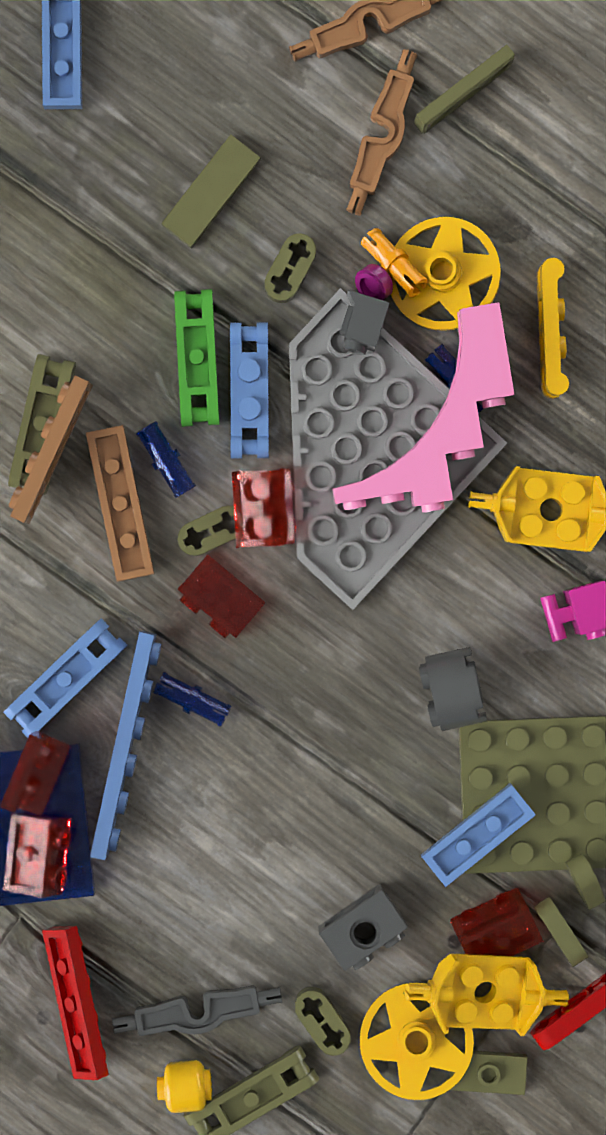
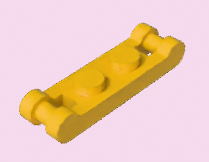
(551, 344)

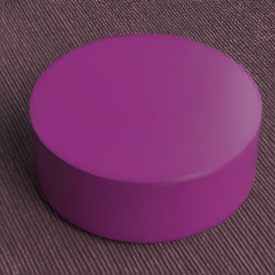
(374, 282)

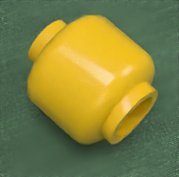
(185, 1086)

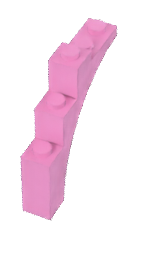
(479, 376)

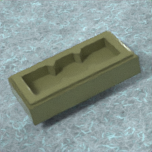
(494, 1073)

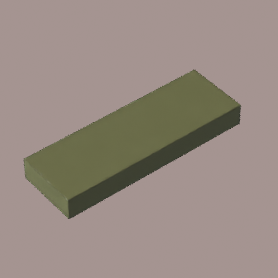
(464, 89)
(211, 191)

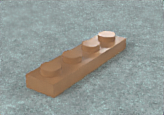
(56, 434)
(120, 503)

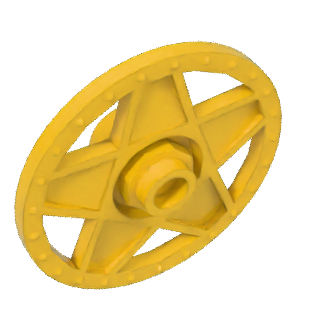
(447, 271)
(415, 1045)

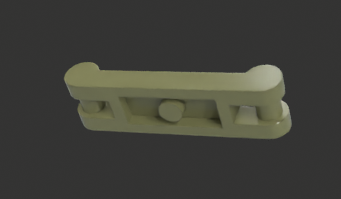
(39, 406)
(255, 1095)

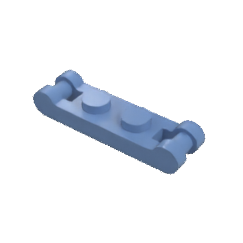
(249, 390)
(65, 678)

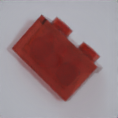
(263, 508)
(220, 597)
(35, 774)
(36, 855)
(497, 926)

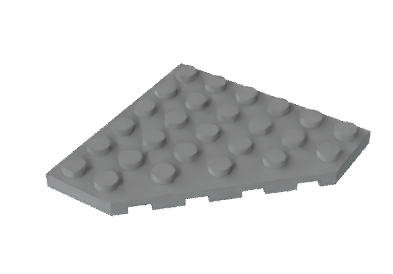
(347, 424)

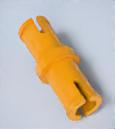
(394, 262)

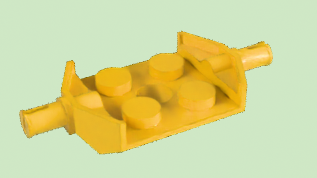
(519, 504)
(512, 1002)

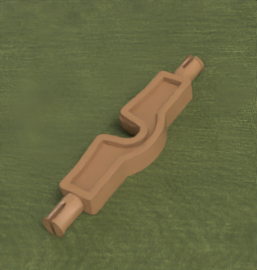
(350, 29)
(388, 114)

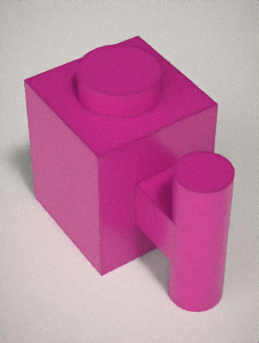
(584, 608)

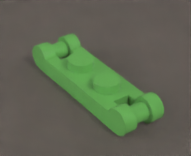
(196, 357)

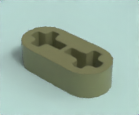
(282, 263)
(203, 523)
(585, 881)
(561, 932)
(329, 1015)

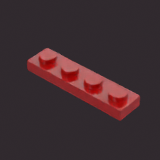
(75, 1002)

